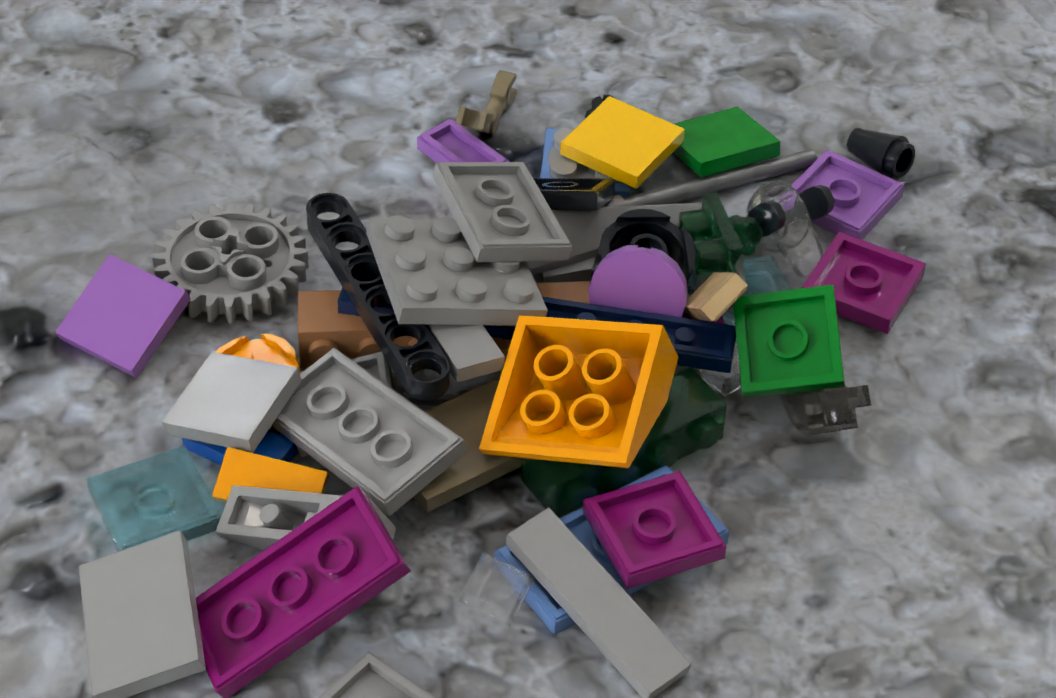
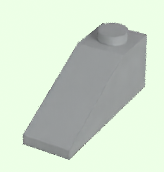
(266, 515)

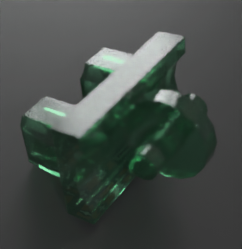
(724, 236)

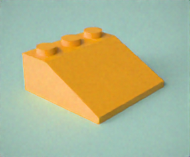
(579, 391)

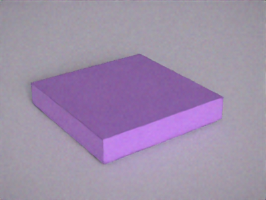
(859, 194)
(123, 315)

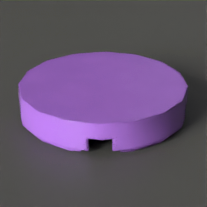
(639, 282)

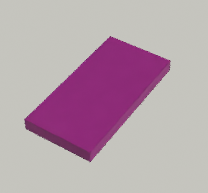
(296, 591)

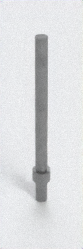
(720, 181)

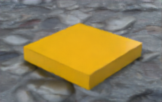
(622, 142)

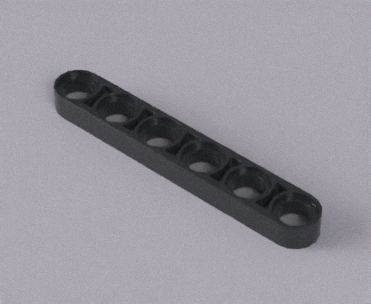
(369, 294)

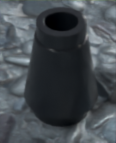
(882, 151)

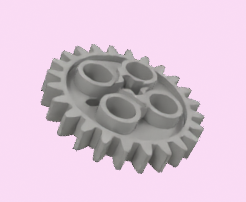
(233, 261)

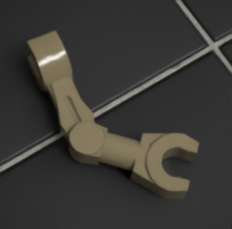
(500, 100)

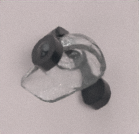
(787, 222)

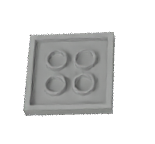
(439, 281)

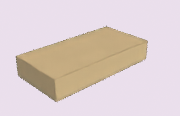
(715, 296)

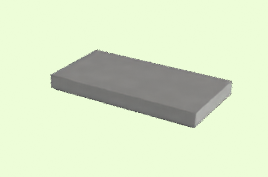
(366, 432)

